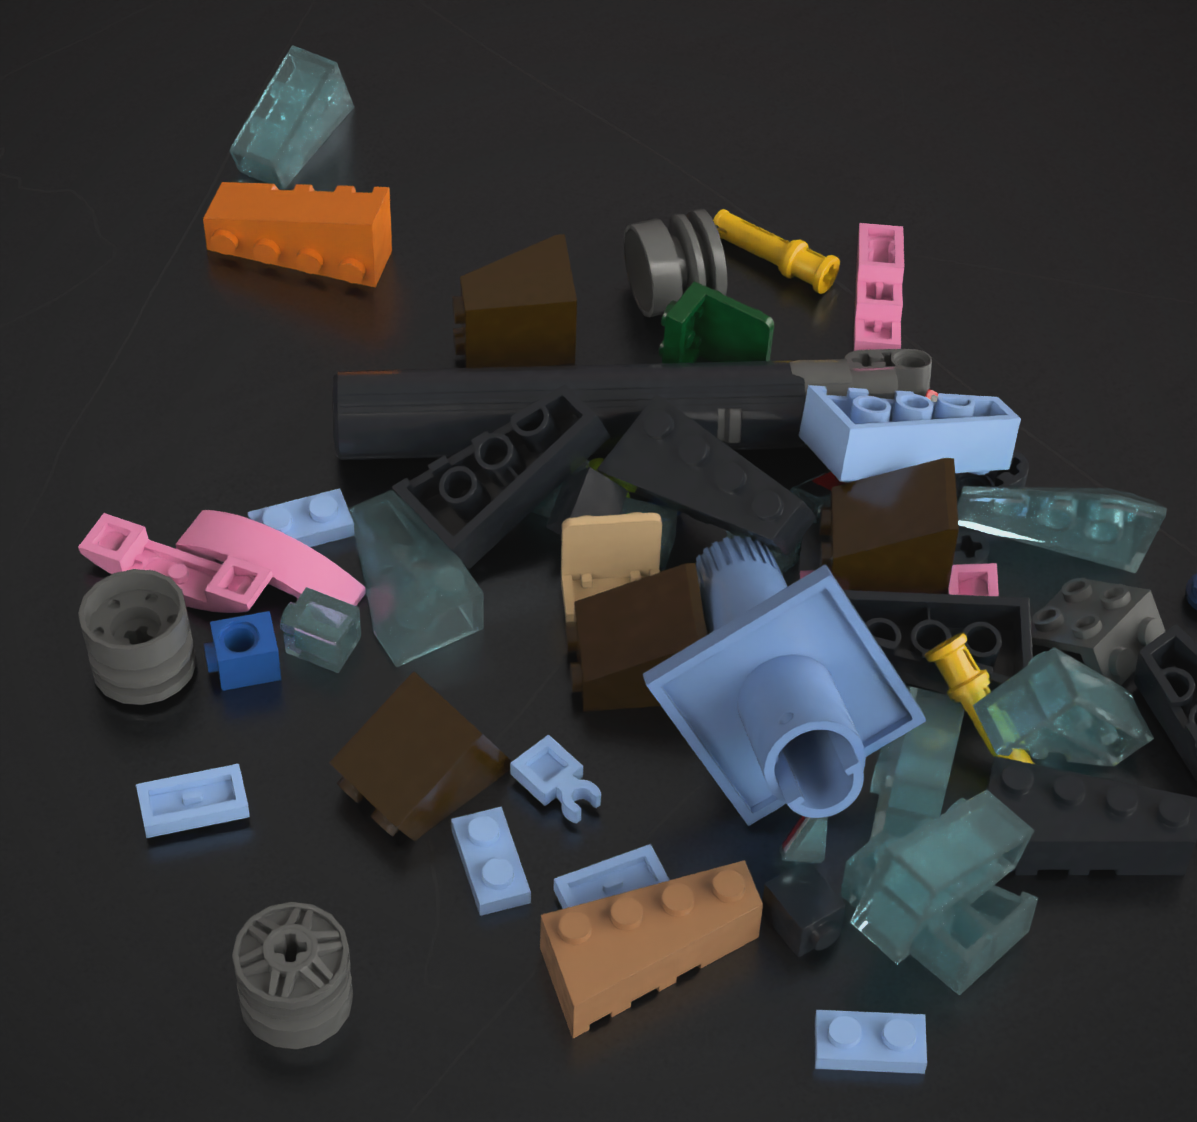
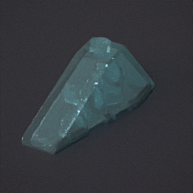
(1078, 522)
(412, 581)

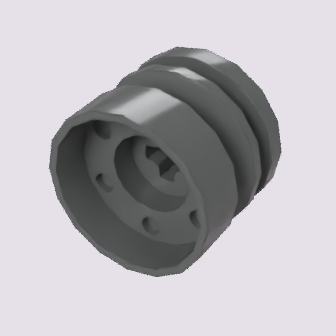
(667, 261)
(138, 636)
(293, 975)

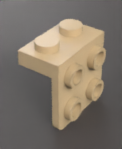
(607, 553)

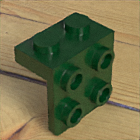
(714, 328)

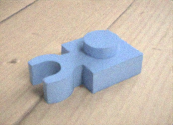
(554, 773)

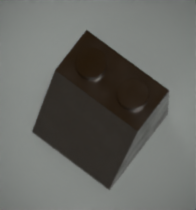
(518, 310)
(893, 530)
(630, 632)
(417, 760)

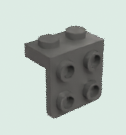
(1101, 623)

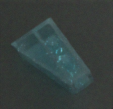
(292, 118)
(1063, 710)
(917, 766)
(935, 868)
(972, 934)

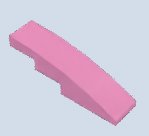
(878, 287)

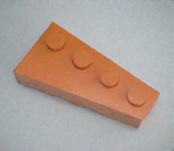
(304, 229)

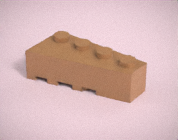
(644, 939)

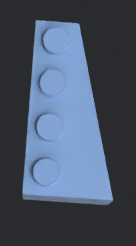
(875, 435)

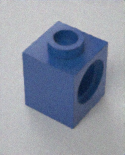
(243, 651)

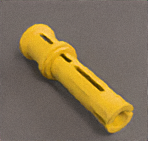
(791, 257)
(967, 684)

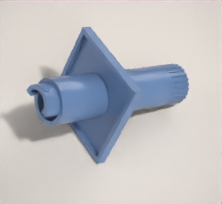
(781, 687)

